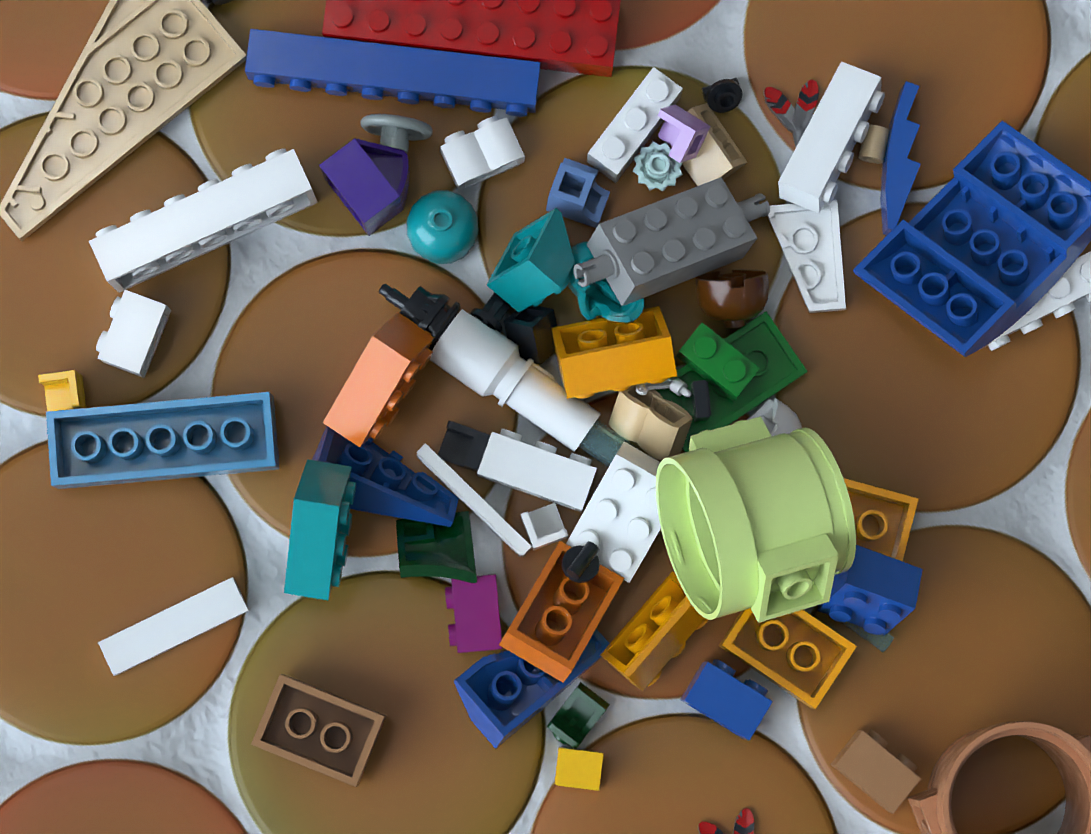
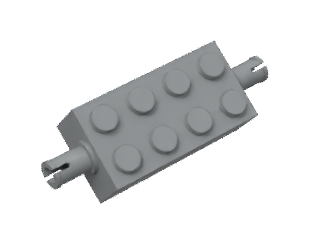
(671, 241)

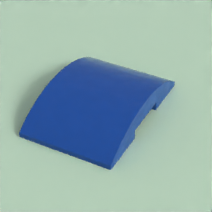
(985, 242)

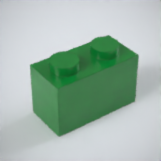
(717, 362)

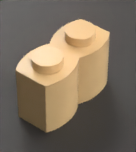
(651, 422)

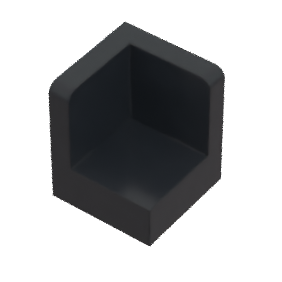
(532, 332)
(463, 446)

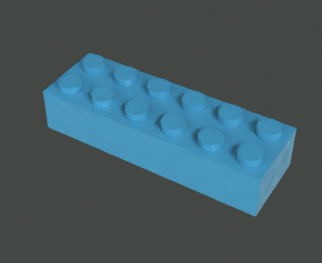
(162, 440)

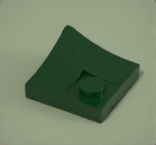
(437, 549)

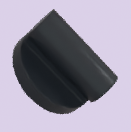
(723, 95)
(581, 562)

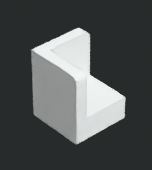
(544, 526)

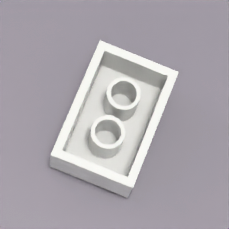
(622, 513)

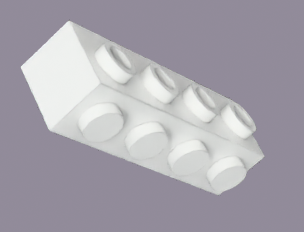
(830, 138)
(1058, 300)

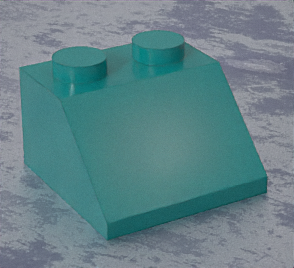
(534, 263)

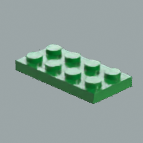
(778, 367)

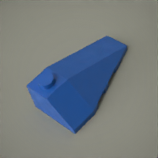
(386, 484)
(508, 691)

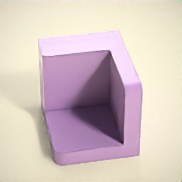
(682, 132)

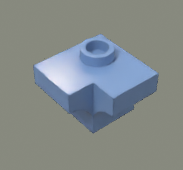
(577, 193)

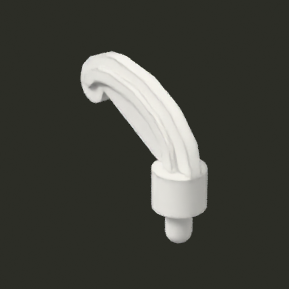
(674, 384)

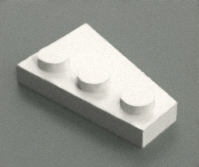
(813, 253)

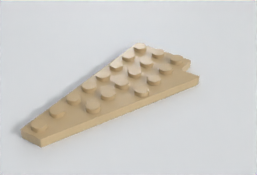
(127, 85)

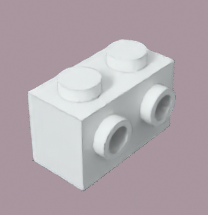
(133, 333)

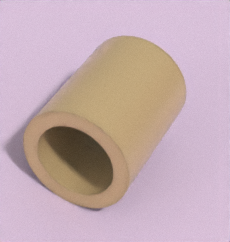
(874, 144)

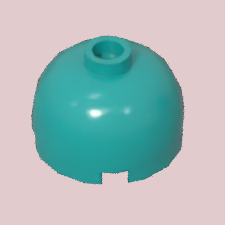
(442, 226)

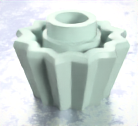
(656, 167)

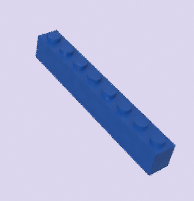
(392, 71)

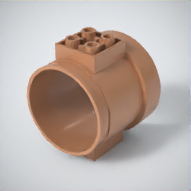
(1068, 752)

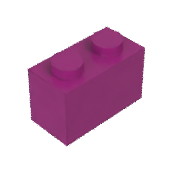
(475, 613)

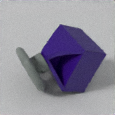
(374, 176)

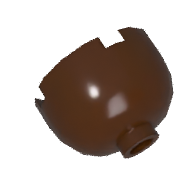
(733, 295)

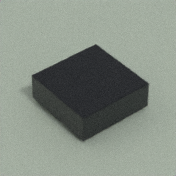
(700, 400)

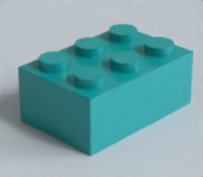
(319, 530)

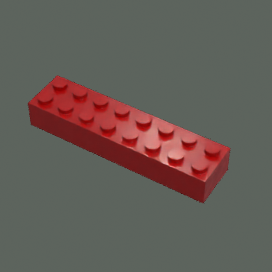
(556, 33)

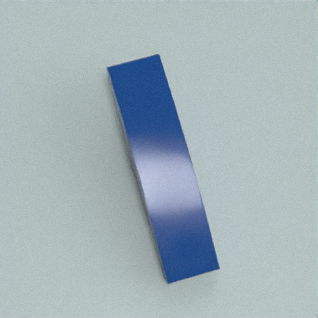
(897, 169)

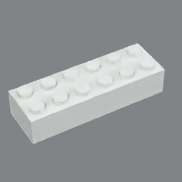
(203, 220)

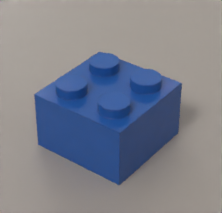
(874, 592)
(726, 699)

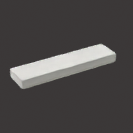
(473, 501)
(173, 626)

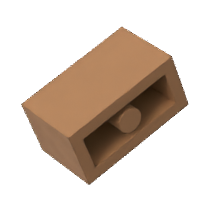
(876, 770)

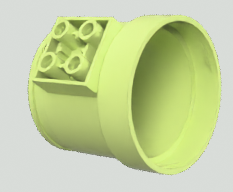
(755, 520)

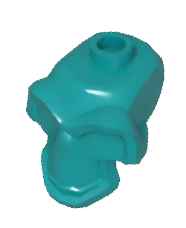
(599, 297)

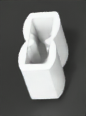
(482, 152)

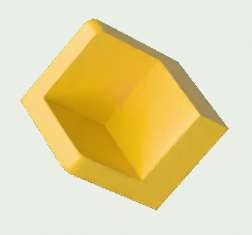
(63, 390)
(578, 768)

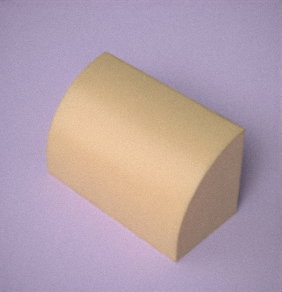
(718, 152)

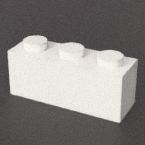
(633, 125)
(537, 470)

